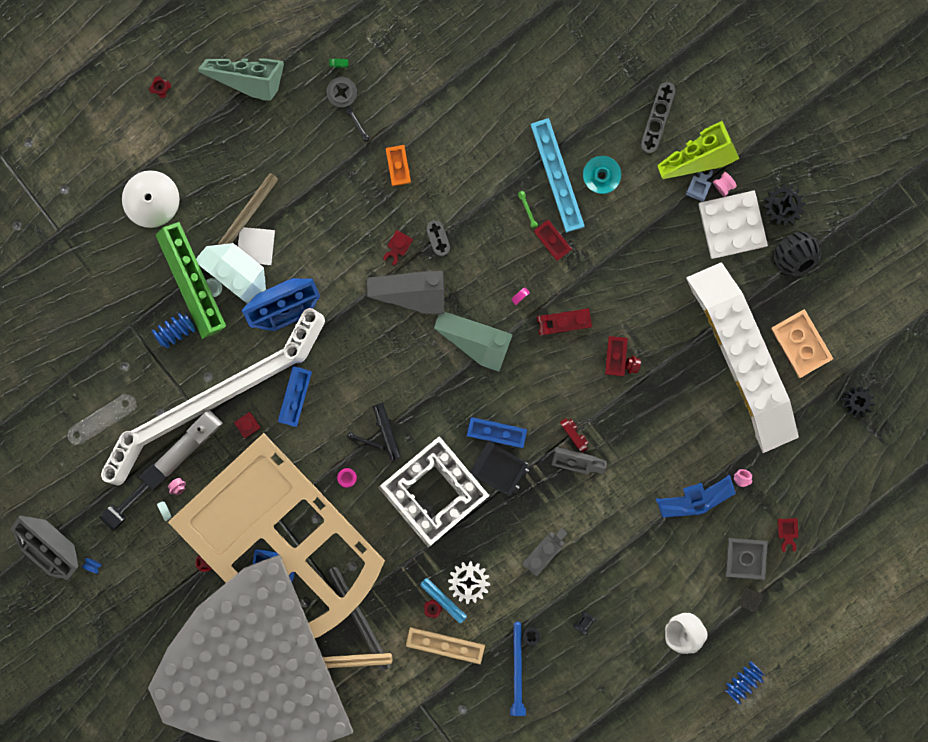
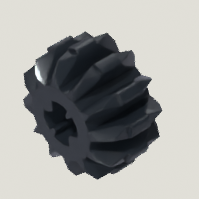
(859, 394)

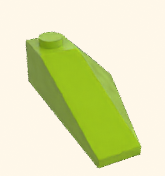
(707, 152)

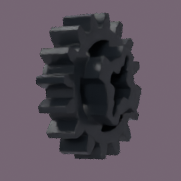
(791, 207)

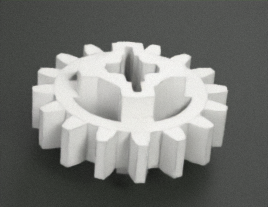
(468, 591)

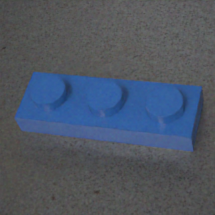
(294, 396)
(497, 432)

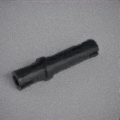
(386, 431)

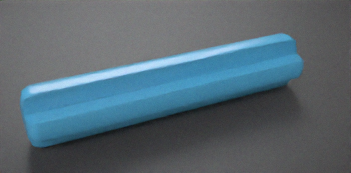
(443, 600)

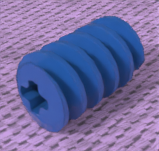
(174, 330)
(745, 682)

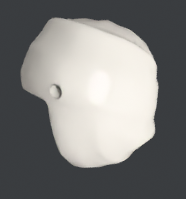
(685, 633)

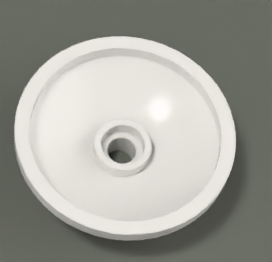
(162, 204)

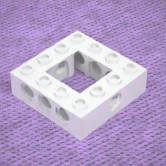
(457, 475)

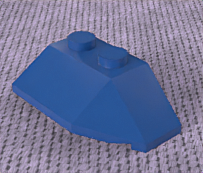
(281, 304)

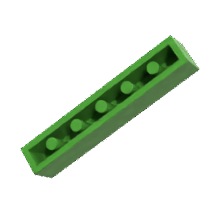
(190, 280)

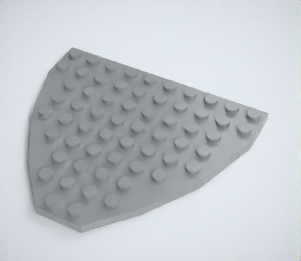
(249, 667)

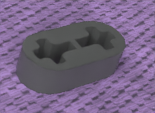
(442, 235)

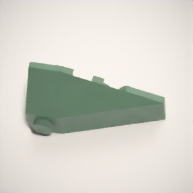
(252, 78)
(477, 340)

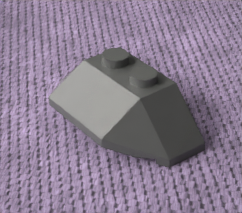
(45, 546)

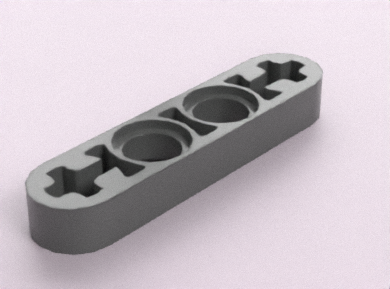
(659, 118)

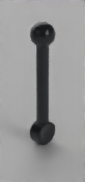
(349, 110)
(351, 435)

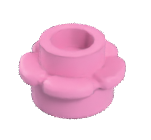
(743, 478)
(177, 486)

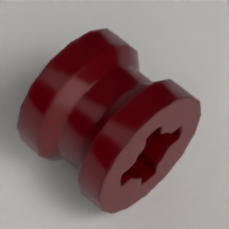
(202, 565)

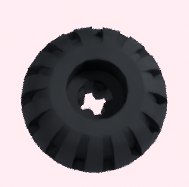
(797, 254)

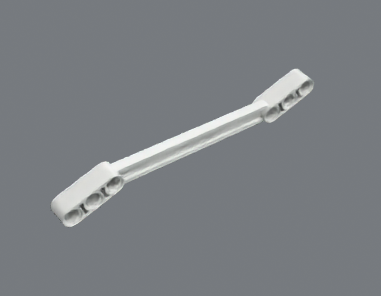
(212, 397)

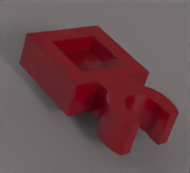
(399, 244)
(788, 530)

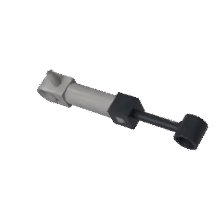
(160, 471)

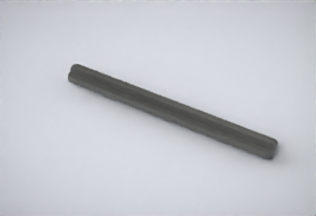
(357, 616)

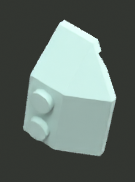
(233, 270)

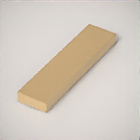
(445, 645)

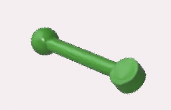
(534, 224)

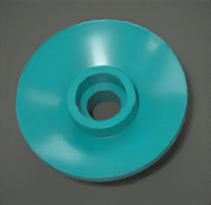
(604, 165)

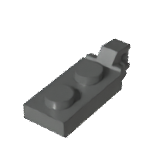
(578, 461)
(544, 552)

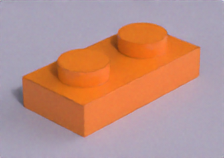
(398, 165)

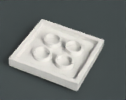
(733, 224)

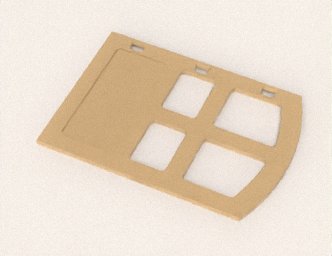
(247, 504)

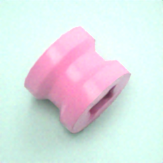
(724, 184)

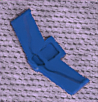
(696, 499)

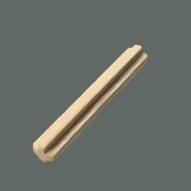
(358, 660)

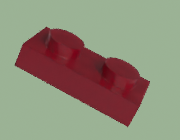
(552, 240)
(616, 356)

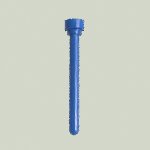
(517, 707)

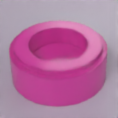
(520, 296)
(347, 477)

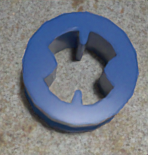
(91, 565)

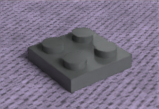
(746, 558)

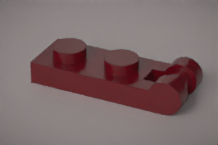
(565, 321)

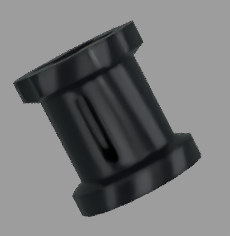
(584, 623)

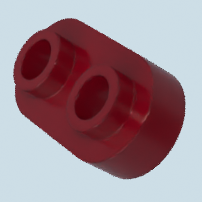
(579, 441)

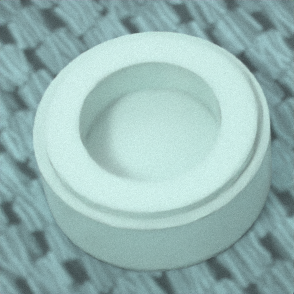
(164, 510)

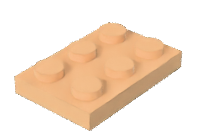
(801, 343)

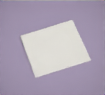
(257, 244)

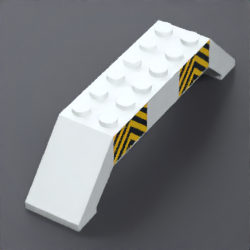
(746, 356)

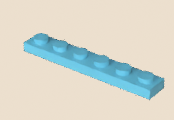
(557, 175)

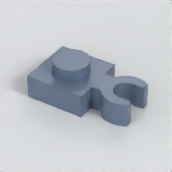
(699, 186)

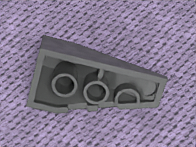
(411, 290)

